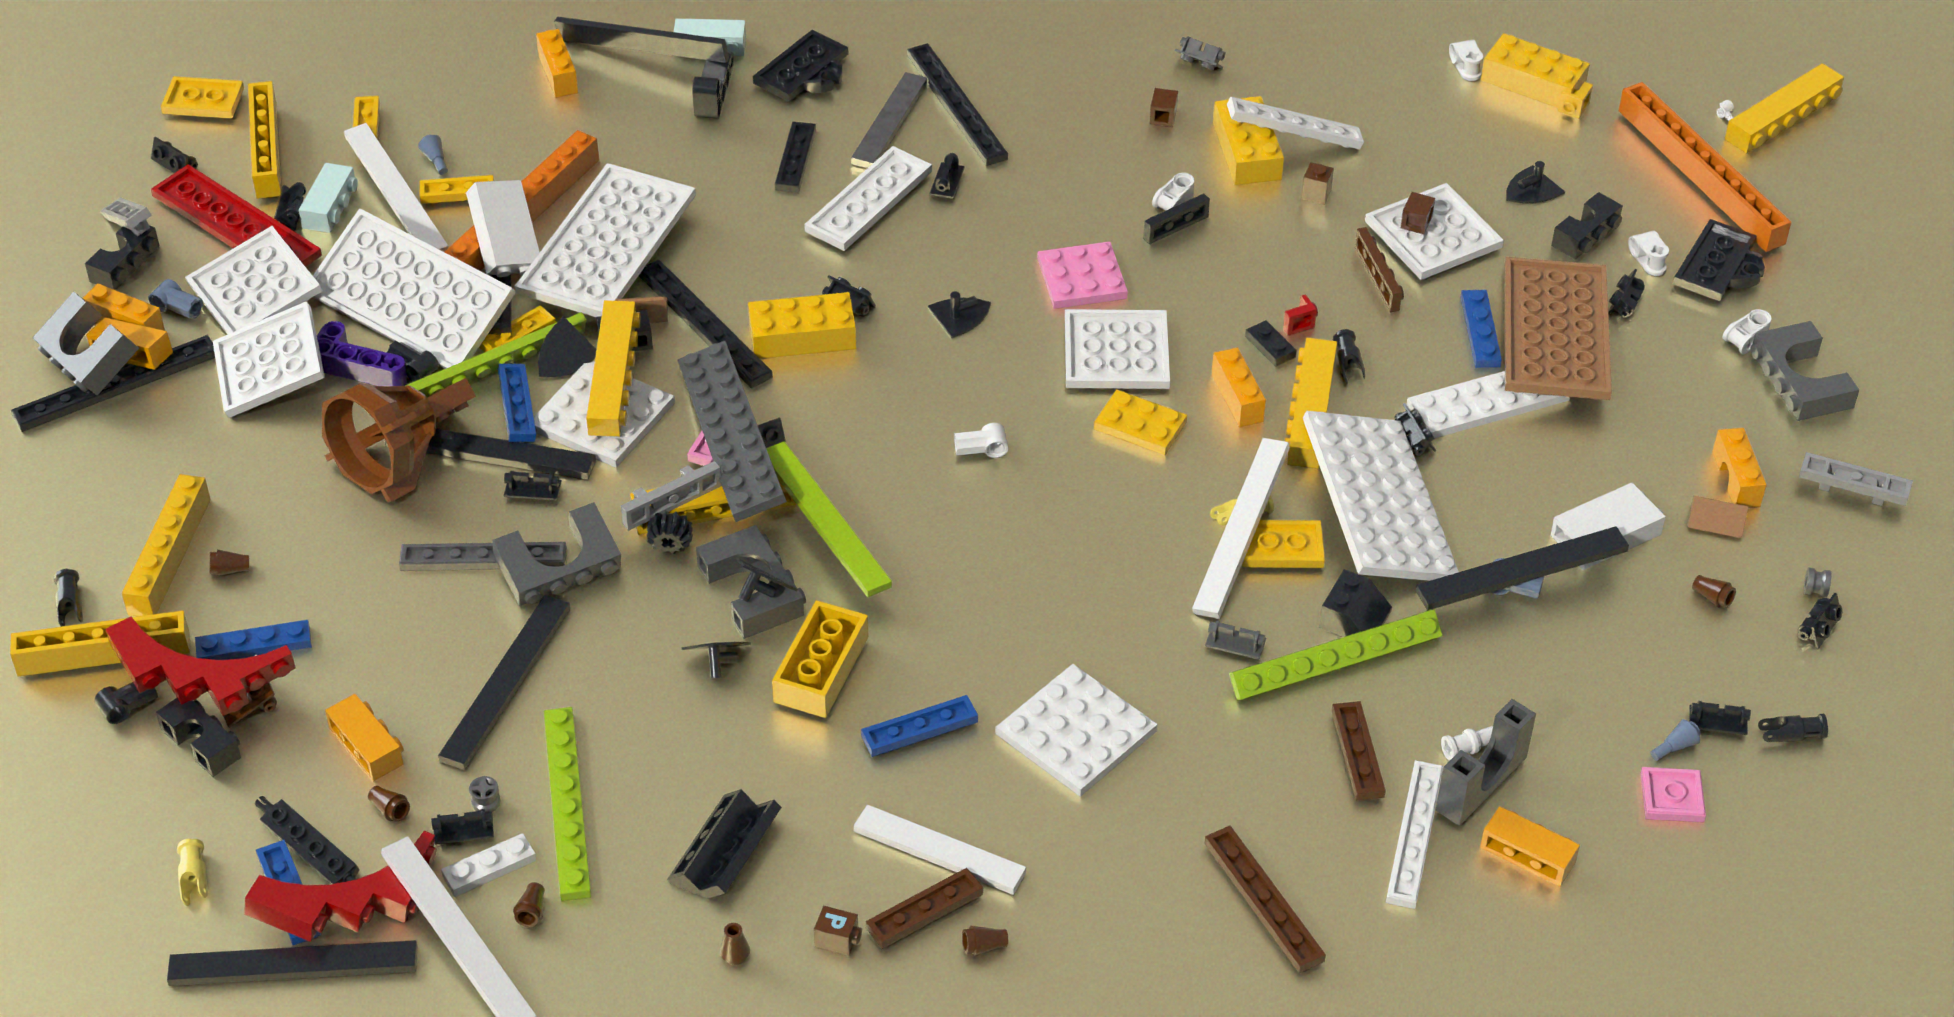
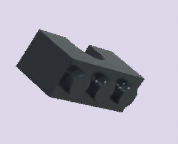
(1598, 218)
(115, 267)
(214, 747)

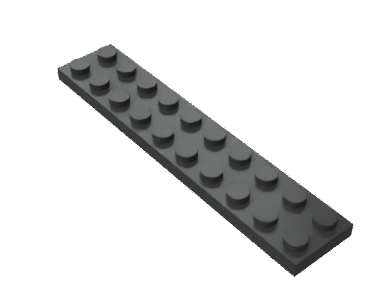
(731, 431)

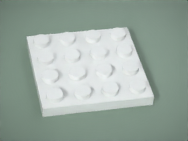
(1452, 237)
(253, 282)
(1116, 349)
(268, 359)
(566, 413)
(1076, 729)

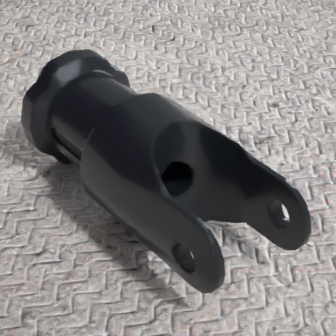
(1348, 354)
(68, 595)
(1794, 728)

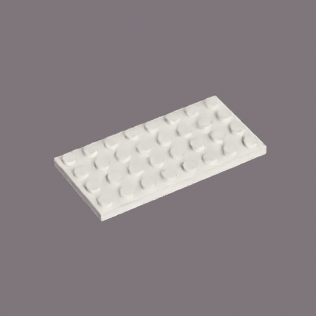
(605, 240)
(410, 290)
(1379, 496)

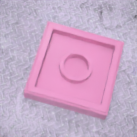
(1673, 794)

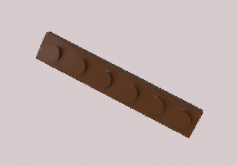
(1265, 899)

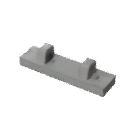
(128, 215)
(1855, 479)
(671, 495)

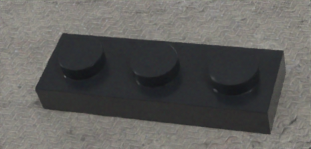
(1176, 218)

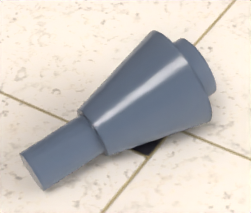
(432, 148)
(1683, 736)

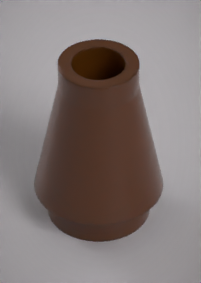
(228, 562)
(1716, 591)
(389, 803)
(530, 906)
(982, 939)
(734, 945)

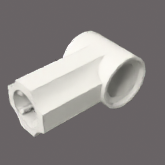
(988, 440)

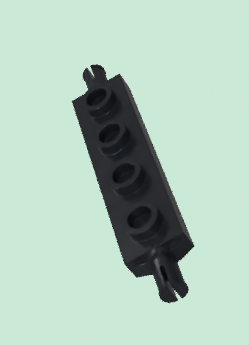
(307, 842)

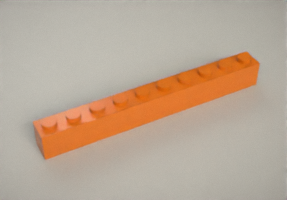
(1704, 166)
(540, 188)

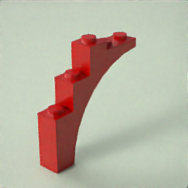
(190, 677)
(307, 908)

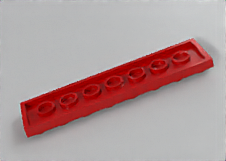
(224, 212)

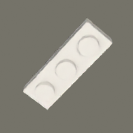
(488, 864)

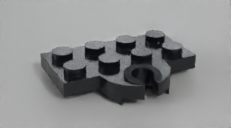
(804, 66)
(1720, 261)

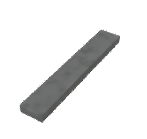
(889, 120)
(472, 556)

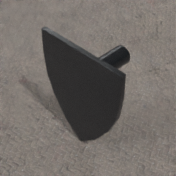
(1532, 186)
(960, 314)
(564, 351)
(753, 582)
(716, 657)

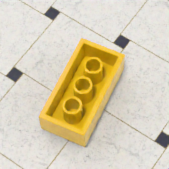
(1532, 70)
(1249, 150)
(802, 325)
(820, 659)

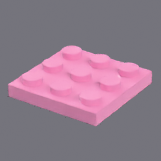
(1082, 275)

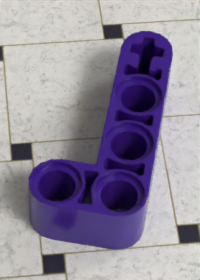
(358, 362)

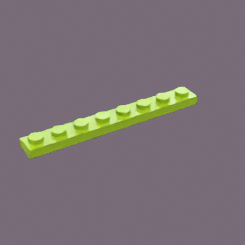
(483, 364)
(1335, 654)
(567, 804)

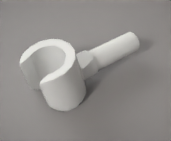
(1725, 110)

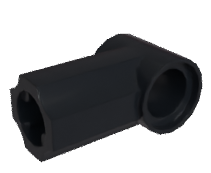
(417, 364)
(118, 703)

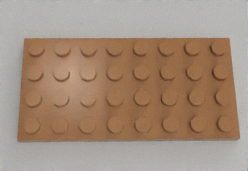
(1556, 328)

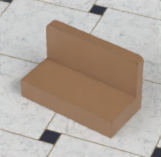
(655, 306)
(1717, 516)

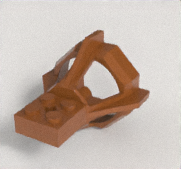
(402, 418)

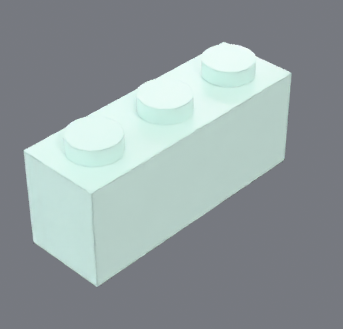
(731, 30)
(328, 197)

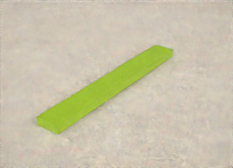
(828, 521)

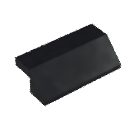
(723, 844)

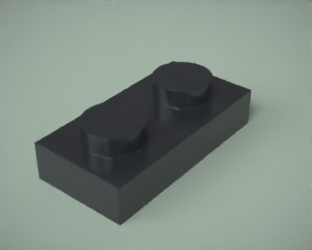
(1270, 343)

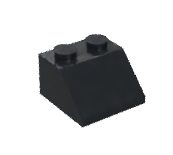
(1353, 606)

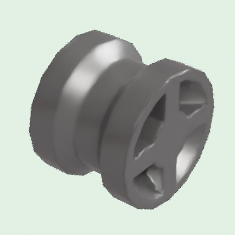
(1817, 582)
(479, 789)

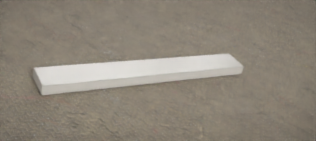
(393, 186)
(1240, 528)
(455, 930)

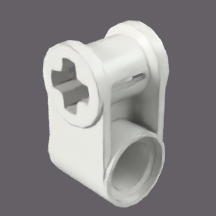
(1467, 59)
(1175, 192)
(1649, 252)
(1742, 332)

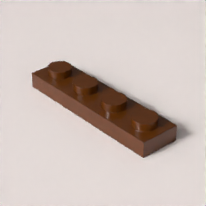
(1378, 269)
(1358, 751)
(924, 908)

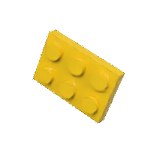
(202, 97)
(1140, 422)
(1286, 545)

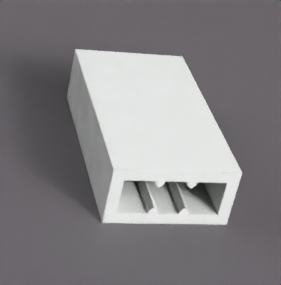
(503, 226)
(1624, 507)

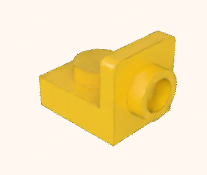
(1575, 103)

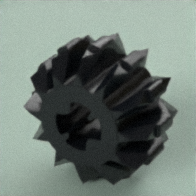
(669, 532)

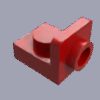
(1301, 317)

